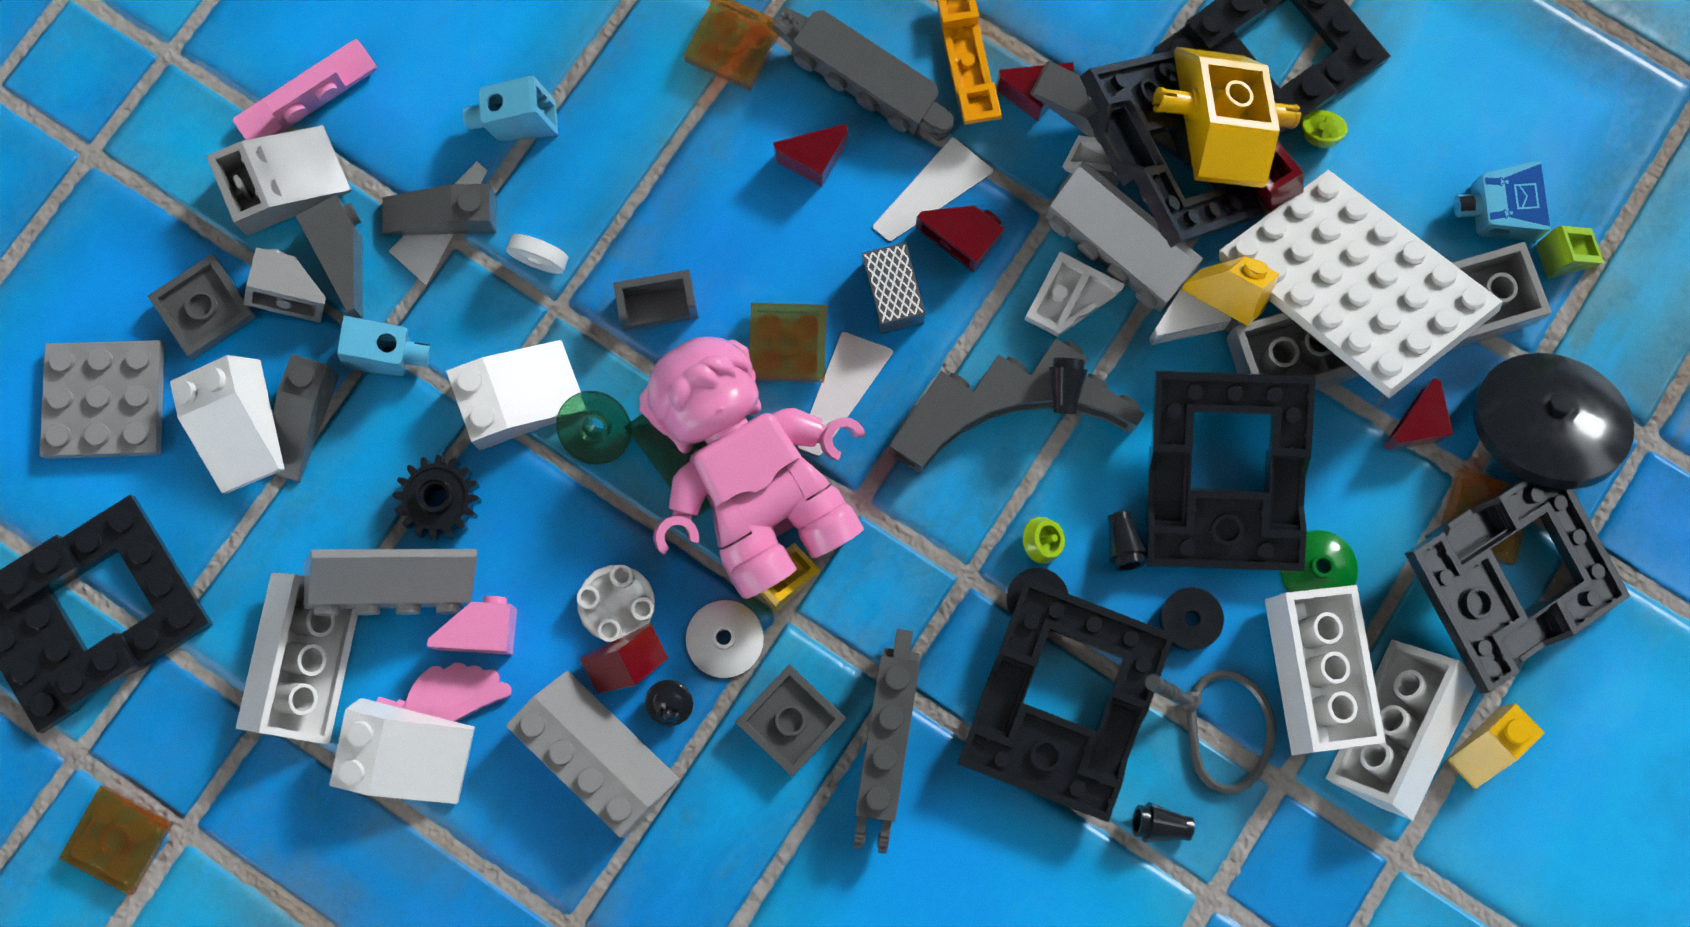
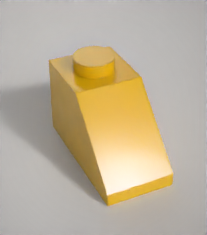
(1234, 287)
(1495, 745)

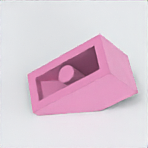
(479, 628)

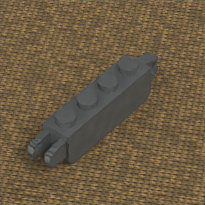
(865, 72)
(887, 739)

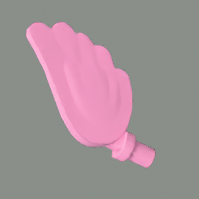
(453, 692)

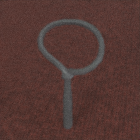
(1191, 700)

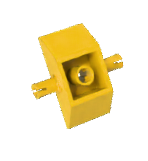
(1227, 115)

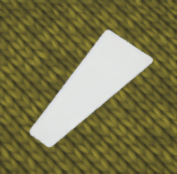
(941, 181)
(847, 378)

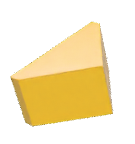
(786, 589)

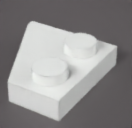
(1070, 295)

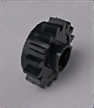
(423, 484)

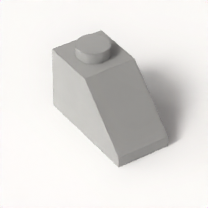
(283, 286)

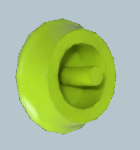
(1324, 128)
(1043, 540)

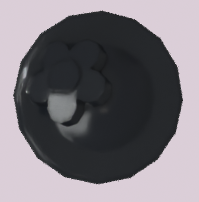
(669, 702)

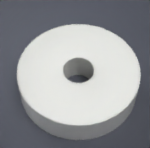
(537, 253)

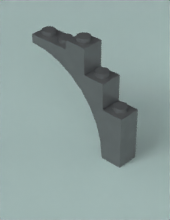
(1006, 388)

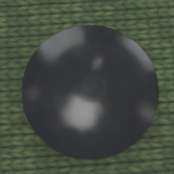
(1553, 421)

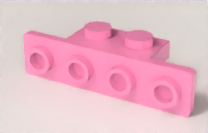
(306, 92)

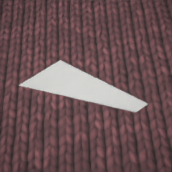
(423, 252)

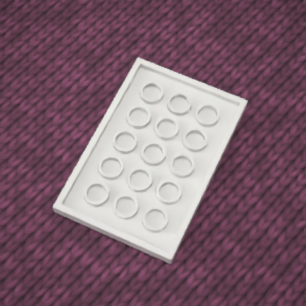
(1364, 283)

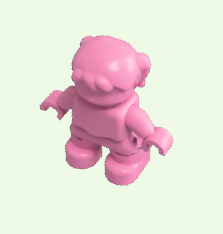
(748, 467)

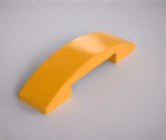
(968, 61)

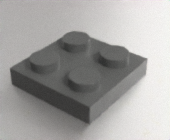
(202, 306)
(790, 720)

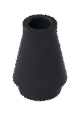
(1067, 383)
(1125, 543)
(1161, 824)

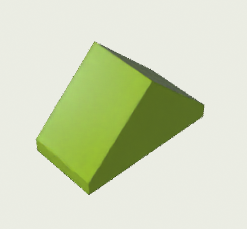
(1568, 251)

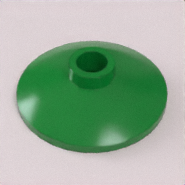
(1332, 550)

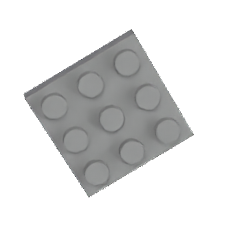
(102, 399)

